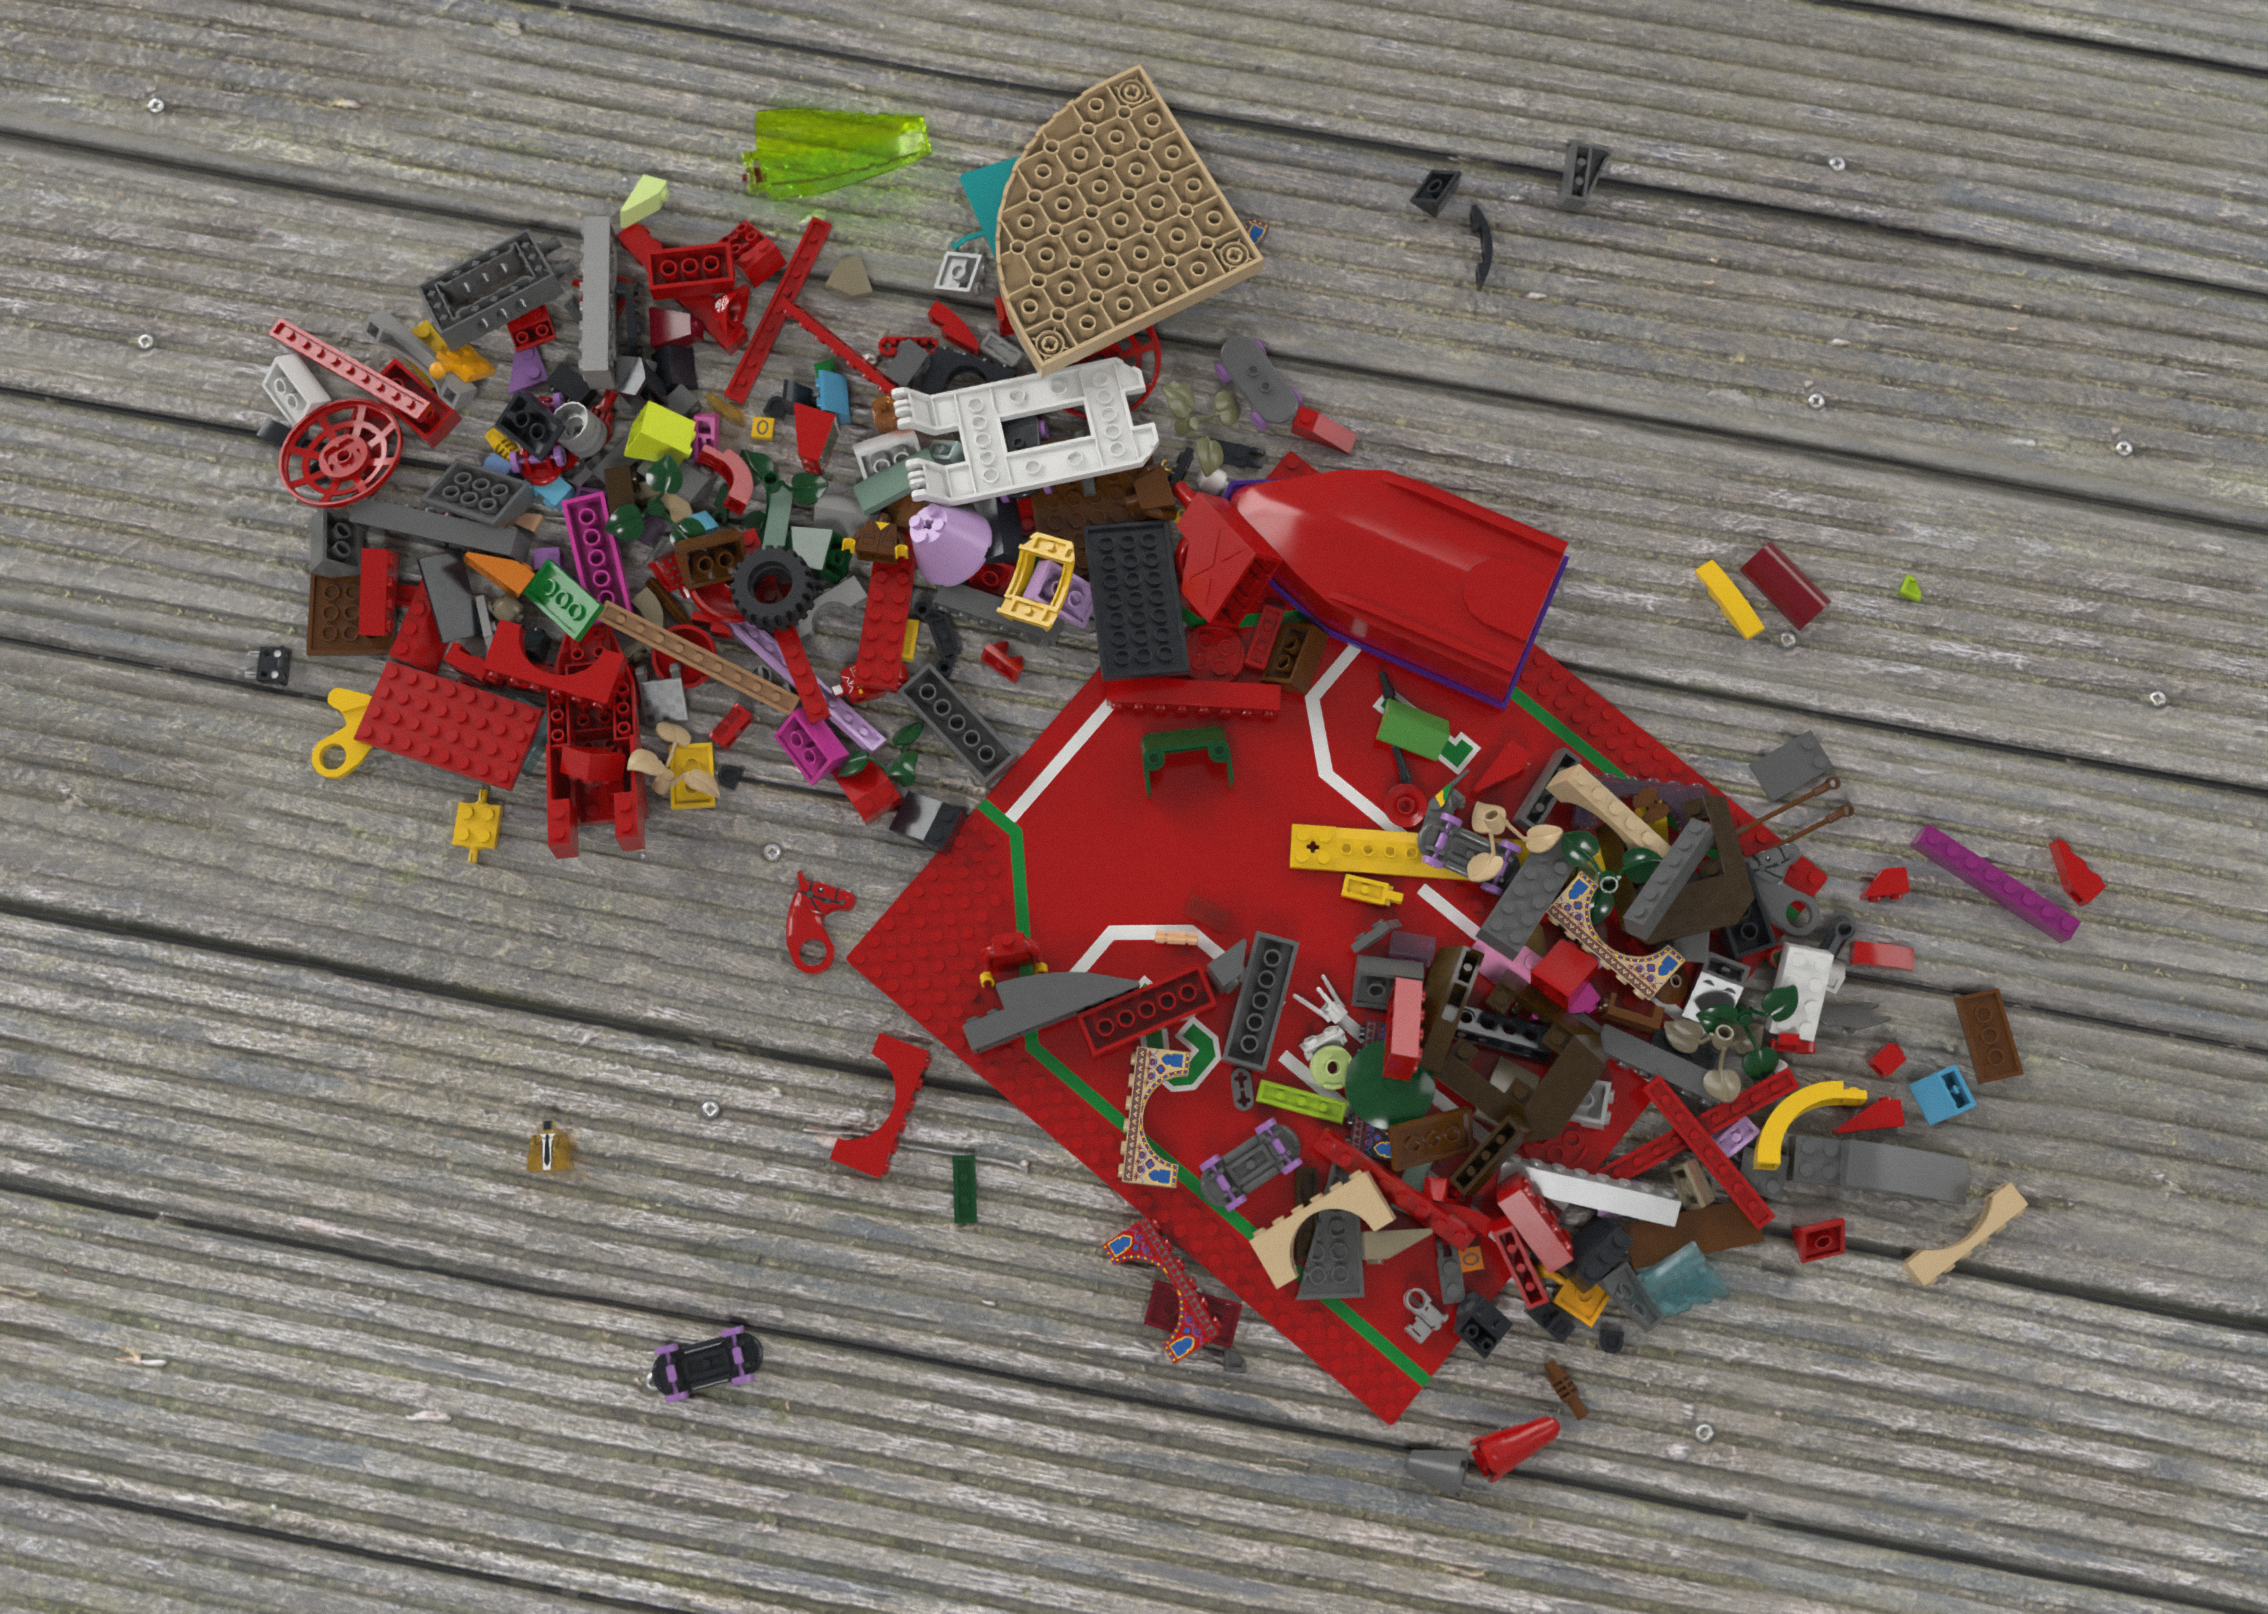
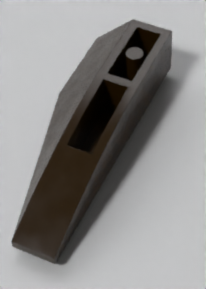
(1445, 999)

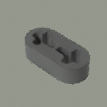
(1247, 1084)

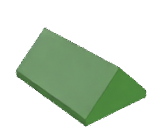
(1413, 730)

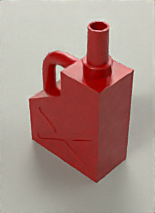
(1220, 557)

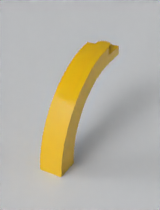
(1768, 1145)

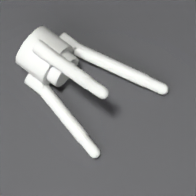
(1335, 1010)

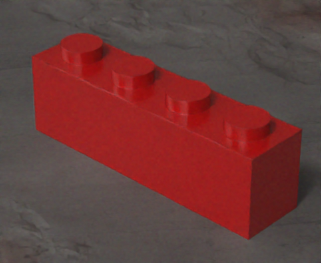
(1519, 1262)

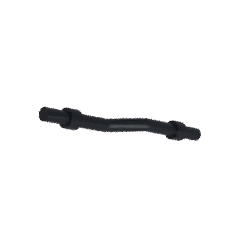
(1388, 692)

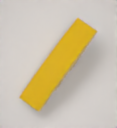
(1729, 598)

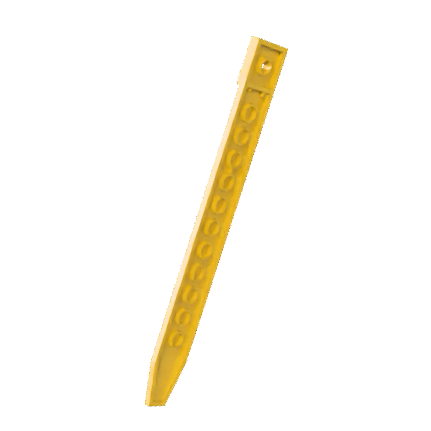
(1377, 852)

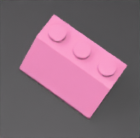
(1496, 964)

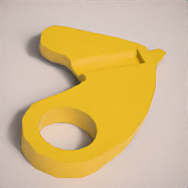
(353, 707)

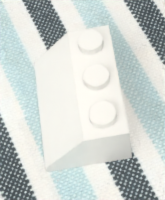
(294, 388)
(885, 450)

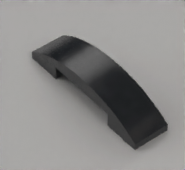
(1479, 225)

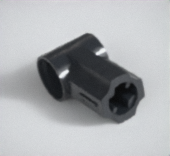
(1835, 939)

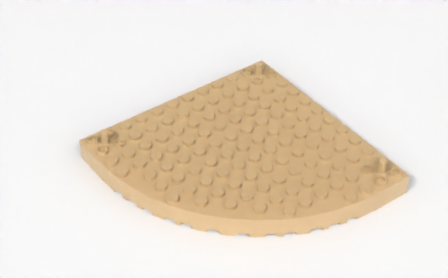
(1111, 226)

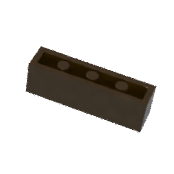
(1491, 1154)

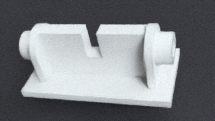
(1331, 1036)

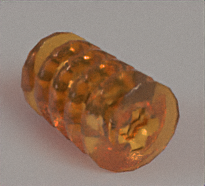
(884, 414)

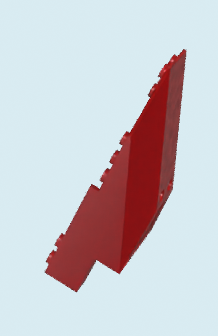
(581, 725)

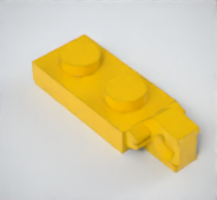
(1370, 891)

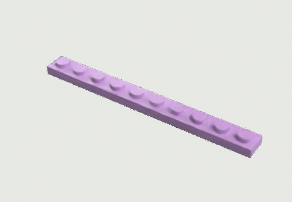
(841, 713)

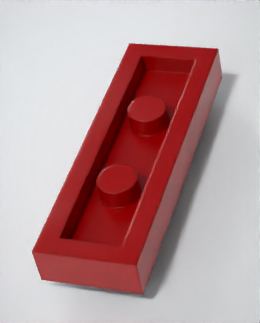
(1264, 637)

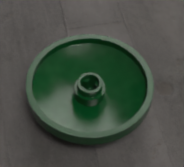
(1381, 1099)

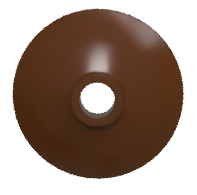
(1676, 992)

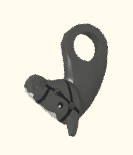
(1769, 871)

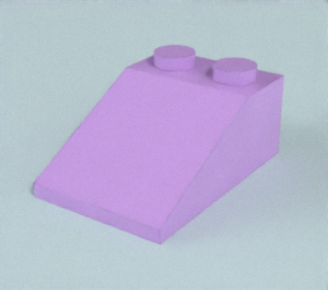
(1043, 587)

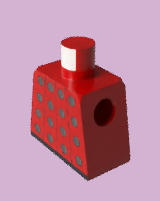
(668, 573)

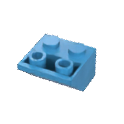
(834, 395)
(1942, 1094)

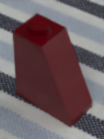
(673, 328)

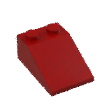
(869, 792)

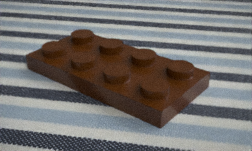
(1988, 1036)
(1431, 1138)

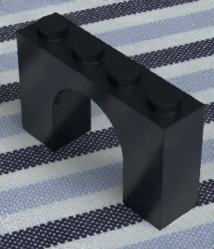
(948, 364)

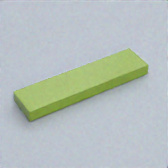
(1301, 1101)

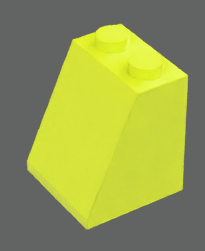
(659, 433)

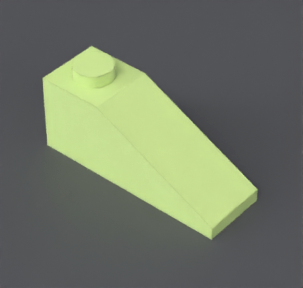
(644, 200)

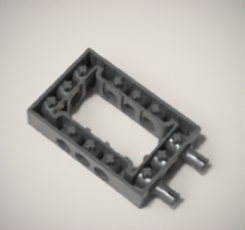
(484, 271)

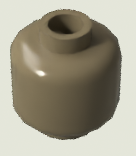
(509, 609)

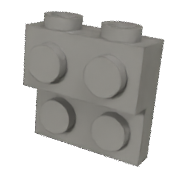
(962, 275)
(1593, 1108)

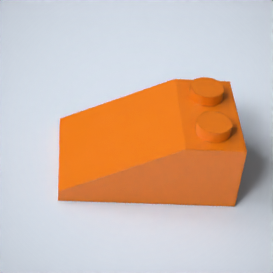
(504, 573)

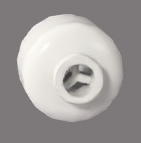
(1214, 483)

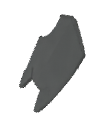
(1851, 1016)

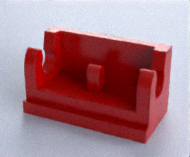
(731, 727)

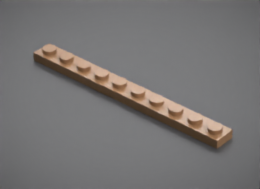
(698, 658)

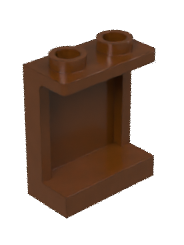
(1646, 1024)

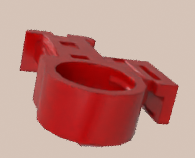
(1791, 1044)

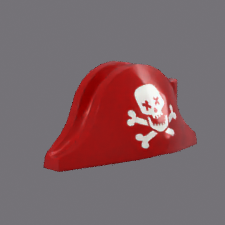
(731, 309)

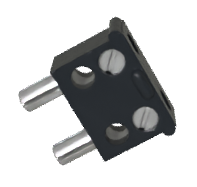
(272, 665)

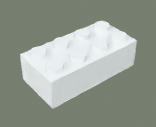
(1809, 972)

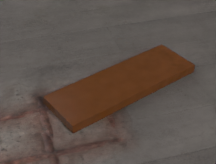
(1711, 1227)

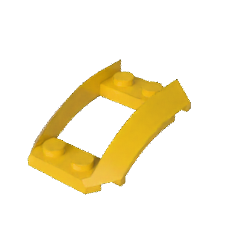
(1031, 611)

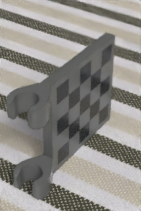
(662, 698)

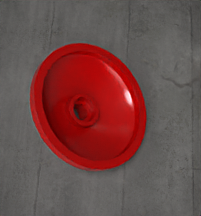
(690, 676)

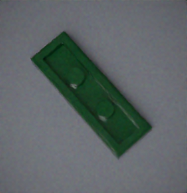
(964, 1189)

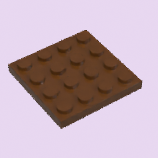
(335, 620)

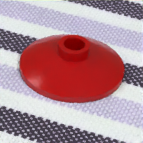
(1399, 815)

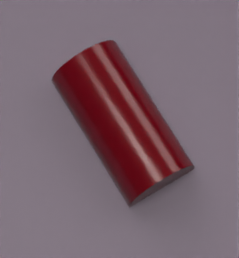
(1785, 585)

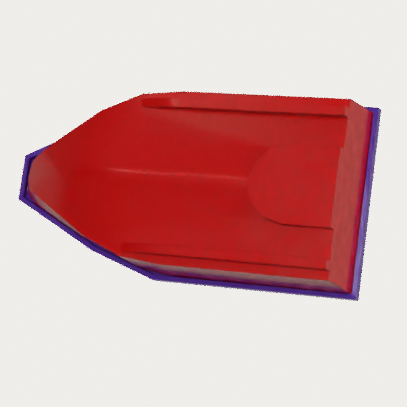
(1409, 572)

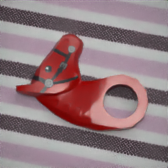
(805, 915)

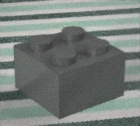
(907, 364)

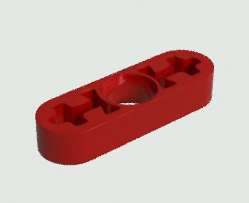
(923, 341)

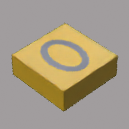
(763, 428)

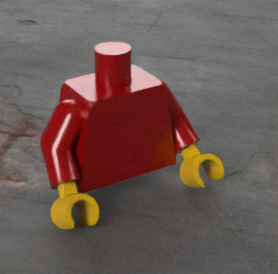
(1010, 951)

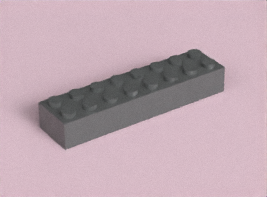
(439, 530)

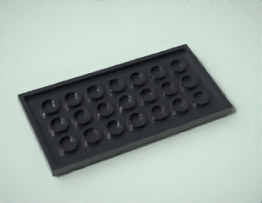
(1135, 600)

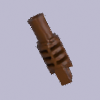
(1565, 1388)

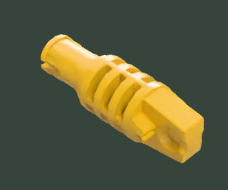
(501, 444)

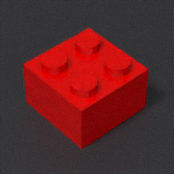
(592, 764)

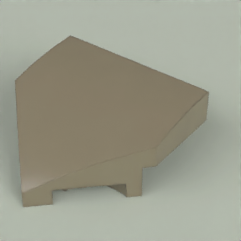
(850, 279)

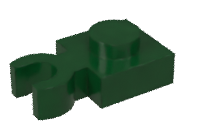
(721, 511)

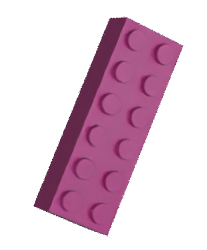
(596, 551)

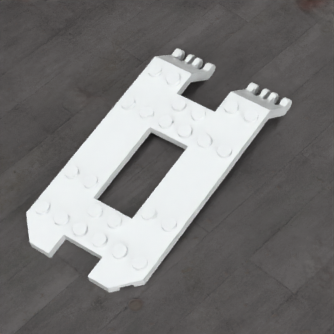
(978, 416)

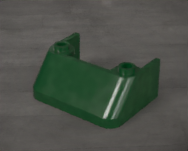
(1156, 745)

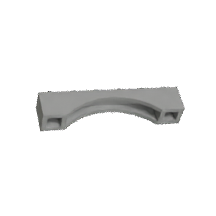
(391, 334)

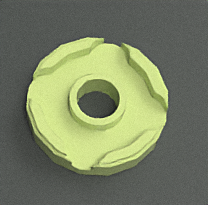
(1319, 1065)

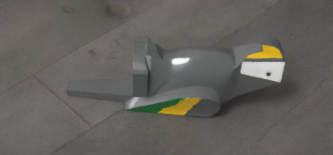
(1446, 801)

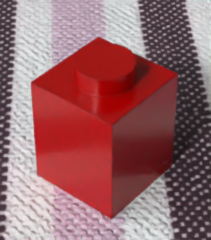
(1886, 1060)

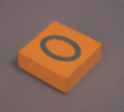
(1471, 1259)

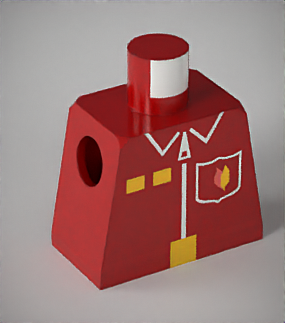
(854, 694)

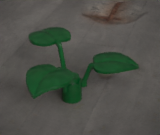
(663, 477)
(805, 486)
(902, 767)
(1638, 861)
(1777, 1003)

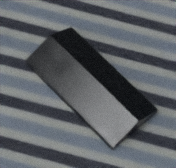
(1005, 529)

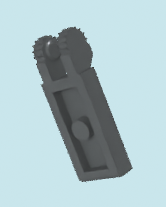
(1449, 1274)

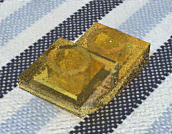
(727, 412)

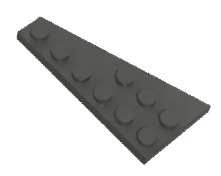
(1335, 1252)

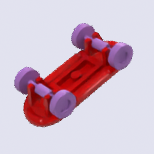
(532, 469)

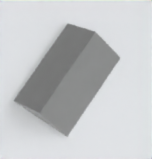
(841, 515)

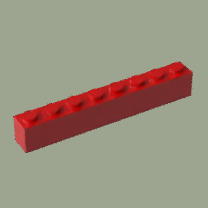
(636, 241)
(1195, 696)

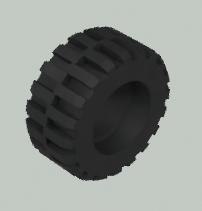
(758, 567)

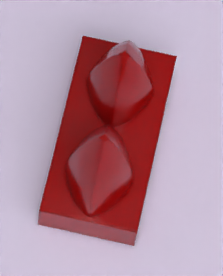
(997, 659)

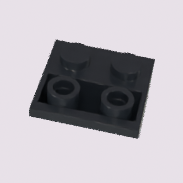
(643, 386)
(1480, 1323)

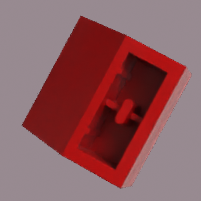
(532, 329)

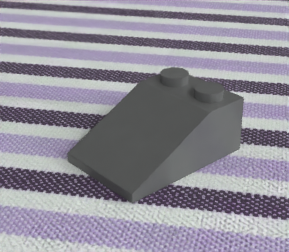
(1791, 766)

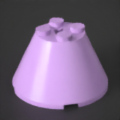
(949, 543)

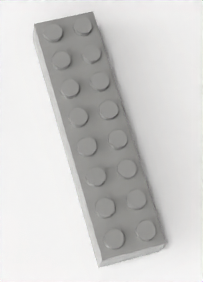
(598, 302)

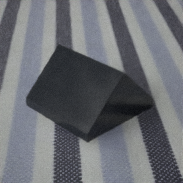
(1436, 191)
(675, 367)

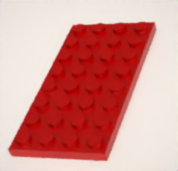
(449, 725)

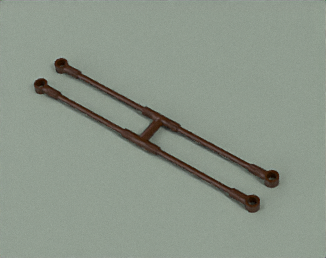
(1815, 792)

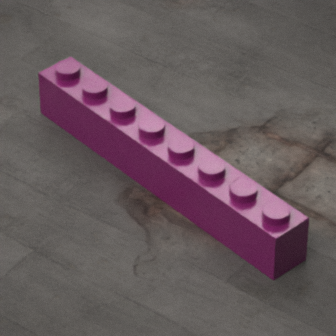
(1995, 884)

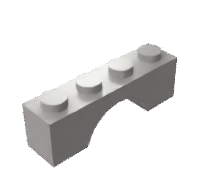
(845, 595)

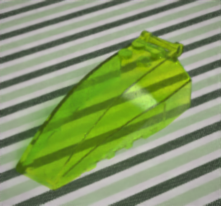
(822, 151)

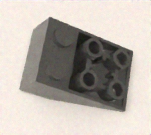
(1715, 984)

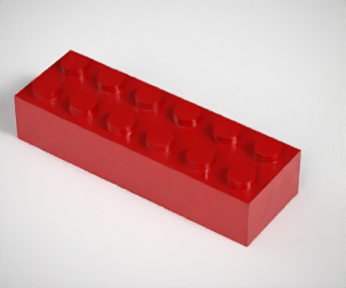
(1146, 1011)

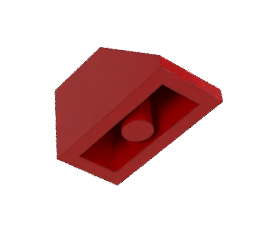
(1445, 1191)

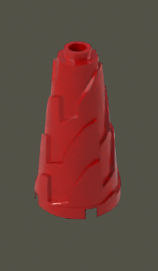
(1504, 1449)

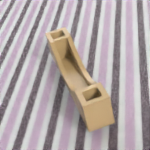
(1999, 1207)

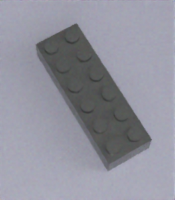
(957, 725)
(1525, 901)
(1260, 1002)

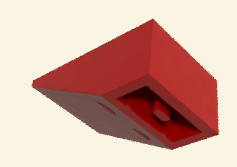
(754, 254)

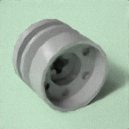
(584, 430)

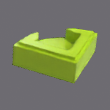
(1910, 589)

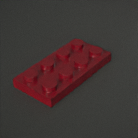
(1164, 1312)

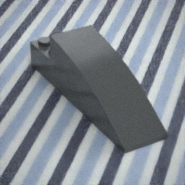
(1040, 1002)
(1877, 1169)

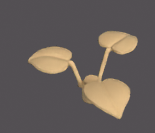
(648, 763)
(1492, 820)

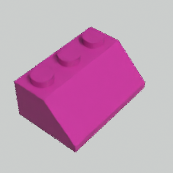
(810, 747)

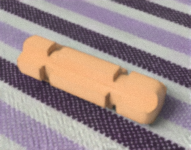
(1176, 937)

